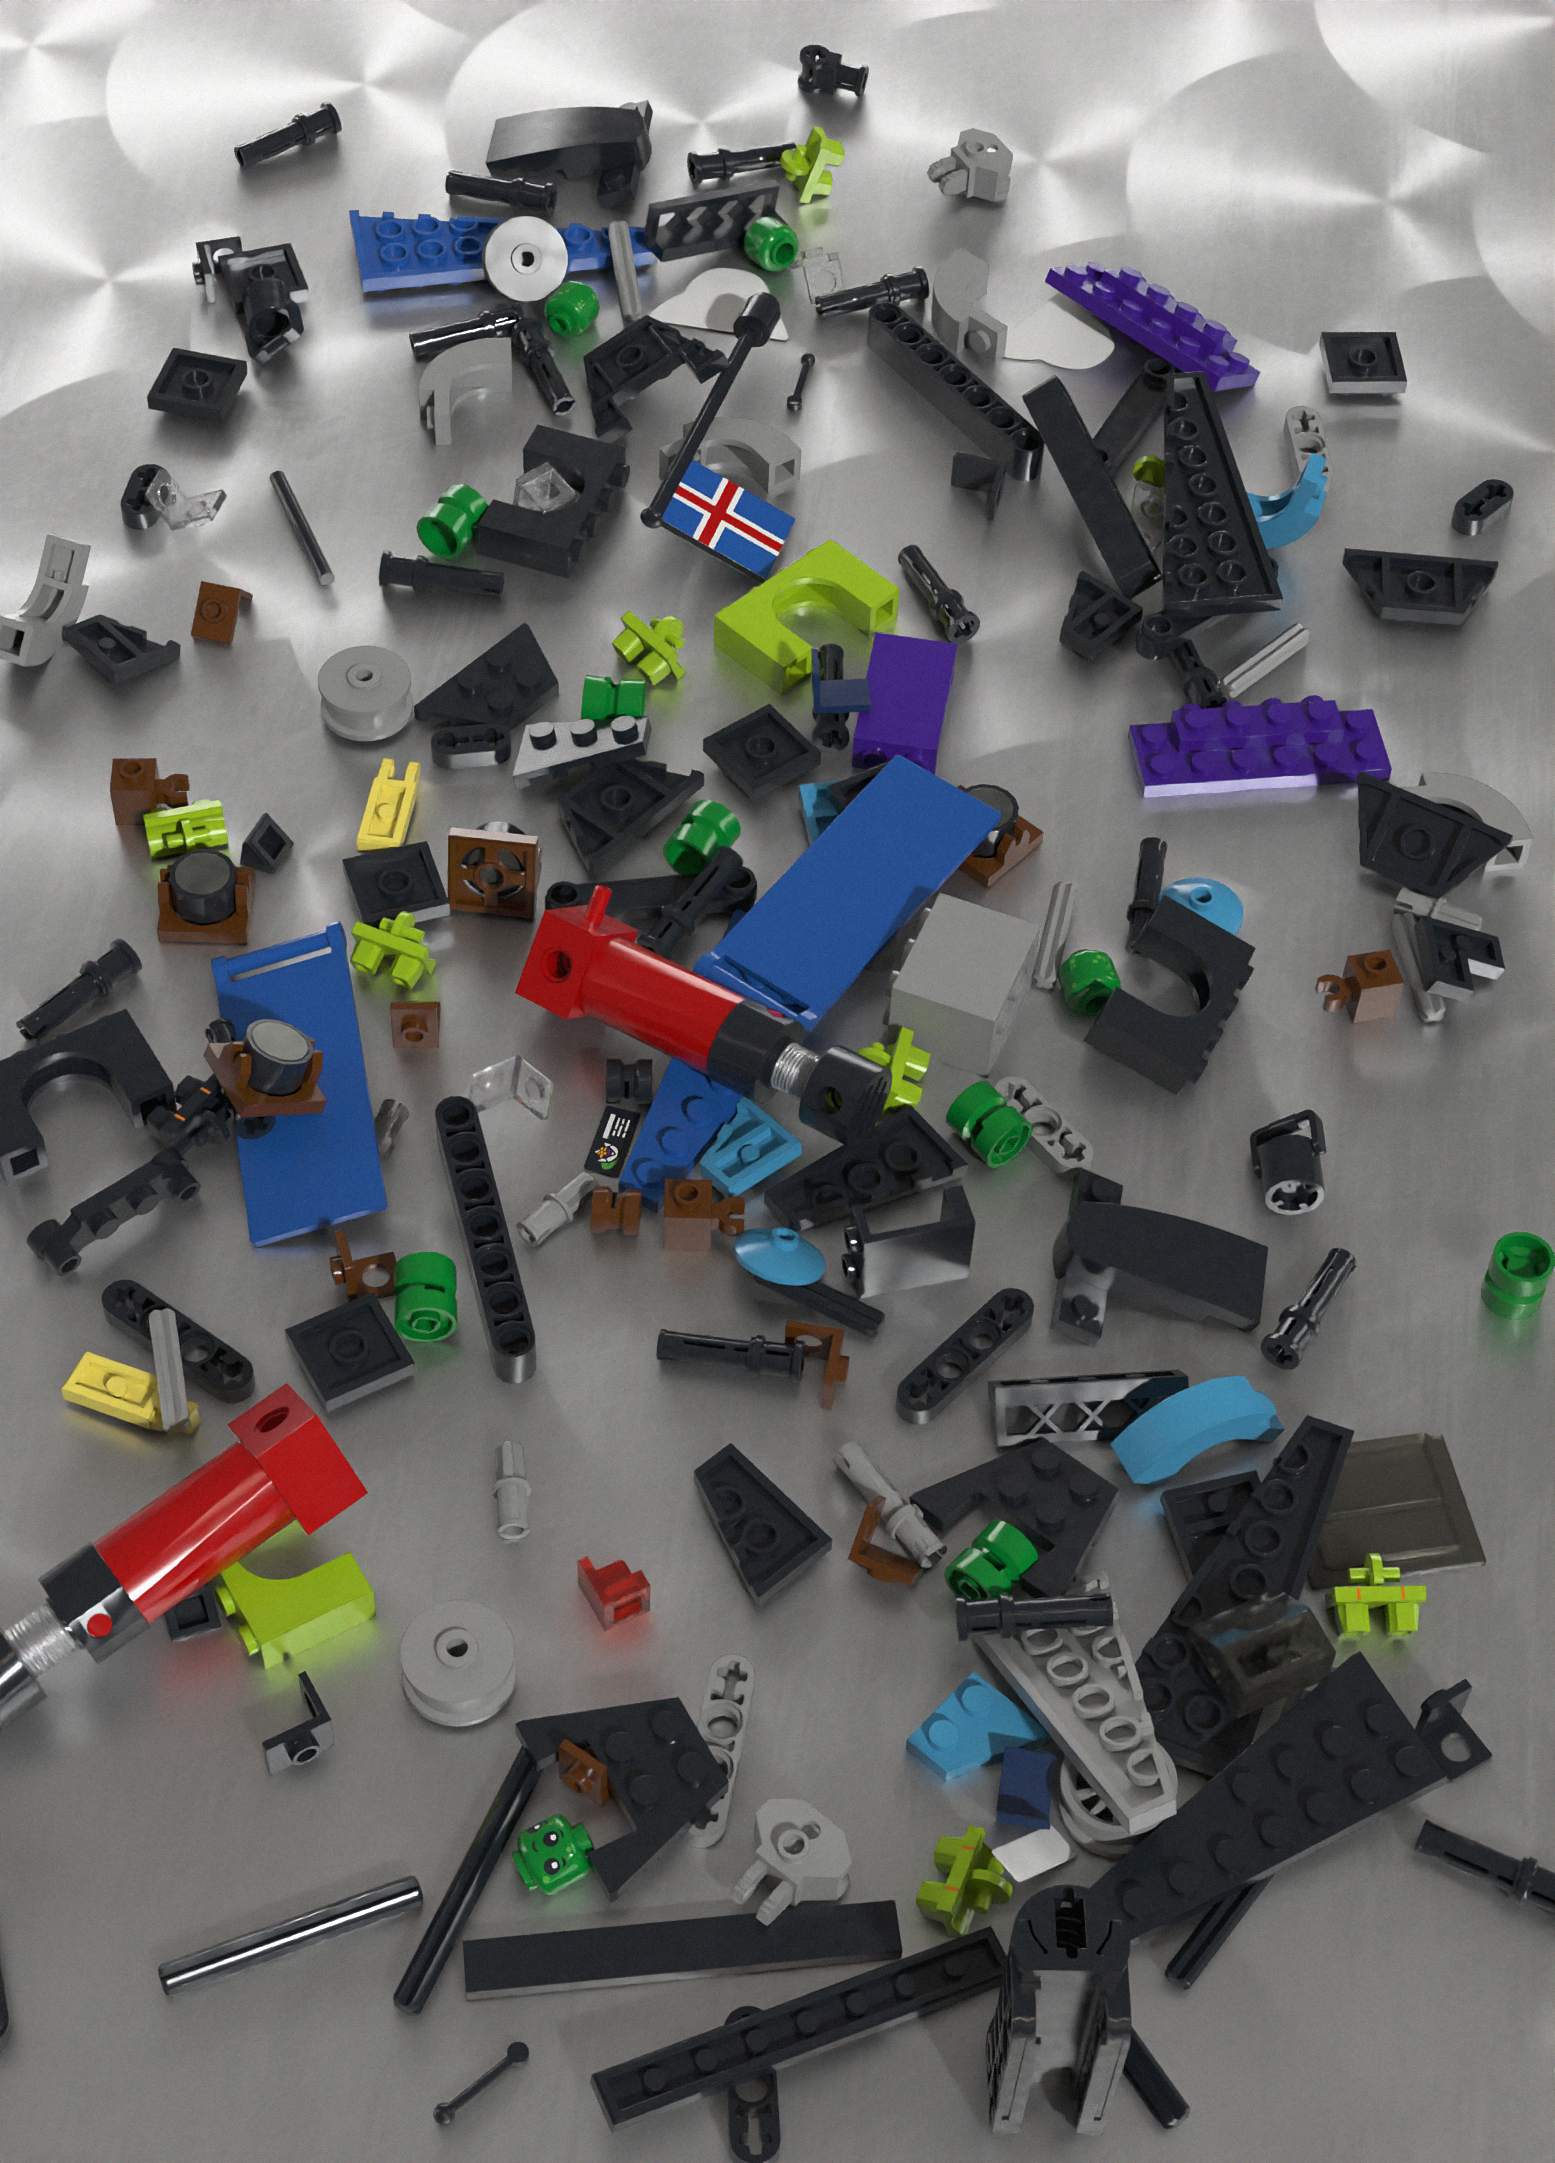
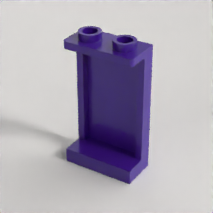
(908, 701)

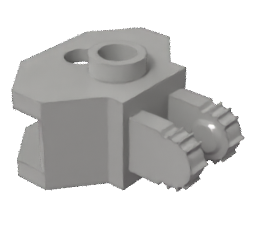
(973, 168)
(794, 1858)

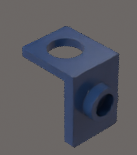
(838, 695)
(1026, 1788)

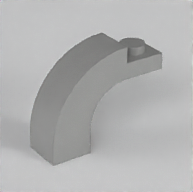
(959, 323)
(461, 373)
(745, 447)
(55, 603)
(1484, 805)

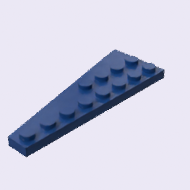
(435, 252)
(684, 1115)

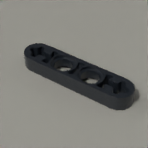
(190, 1334)
(961, 1352)

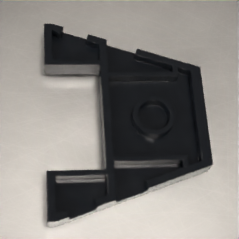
(635, 361)
(1041, 1495)
(654, 1770)

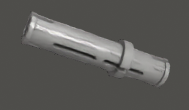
(901, 1518)

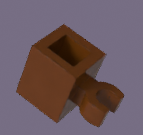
(138, 789)
(1367, 988)
(692, 1215)

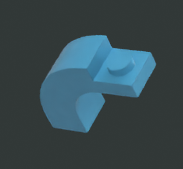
(1294, 512)
(1192, 1422)

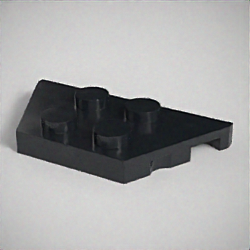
(1419, 585)
(497, 687)
(621, 805)
(1420, 840)

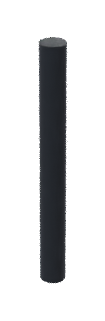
(302, 528)

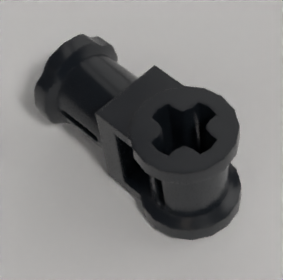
(829, 72)

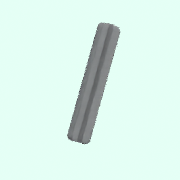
(625, 271)
(1264, 660)
(1054, 935)
(1429, 1005)
(169, 1370)

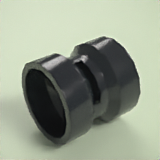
(628, 1081)

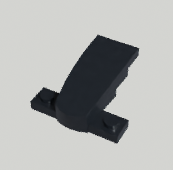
(580, 144)
(1148, 1263)

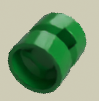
(452, 521)
(608, 700)
(700, 837)
(990, 1125)
(1517, 1275)
(425, 1297)
(992, 1563)

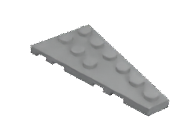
(1093, 1707)

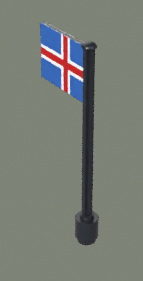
(707, 506)

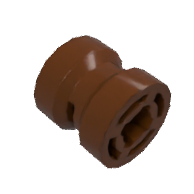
(616, 1210)

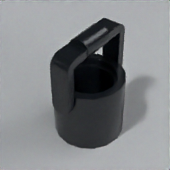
(271, 318)
(1290, 1163)

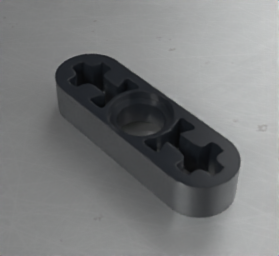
(739, 2127)

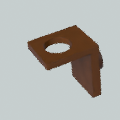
(217, 611)
(415, 1024)
(350, 1272)
(829, 1350)
(880, 1562)
(583, 1773)

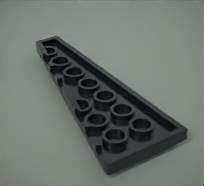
(1210, 534)
(1260, 1552)
(1299, 1787)

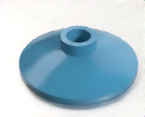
(1209, 900)
(779, 1256)

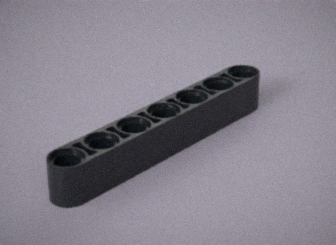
(955, 391)
(1092, 487)
(479, 1215)

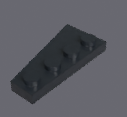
(890, 1163)

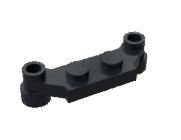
(105, 1211)

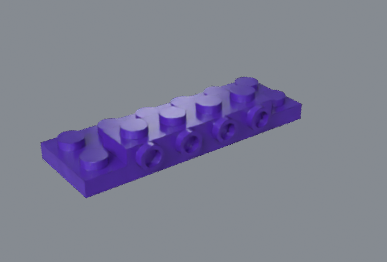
(1157, 321)
(1257, 748)

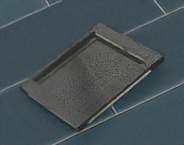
(1398, 1502)

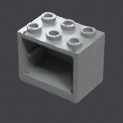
(962, 982)

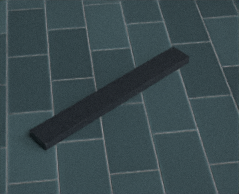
(680, 1950)
(798, 2029)

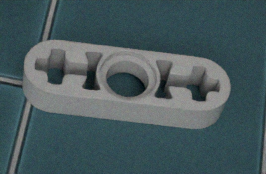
(1313, 439)
(1048, 1147)

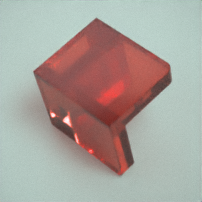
(614, 1592)

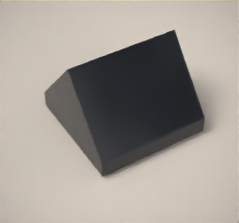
(265, 846)
(193, 1615)

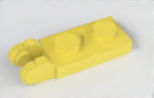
(388, 808)

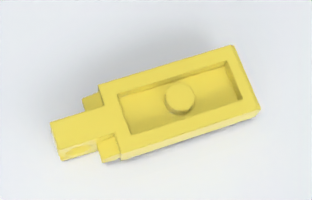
(120, 1392)

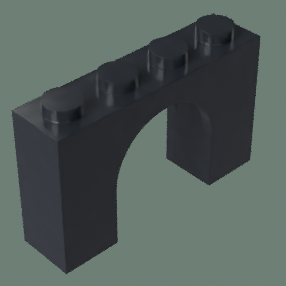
(560, 537)
(1165, 1045)
(101, 1052)

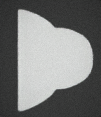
(715, 301)
(1060, 335)

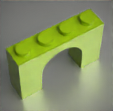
(821, 579)
(296, 1612)

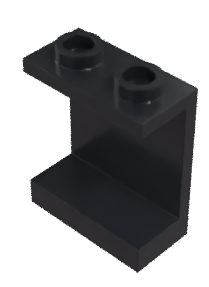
(912, 1254)

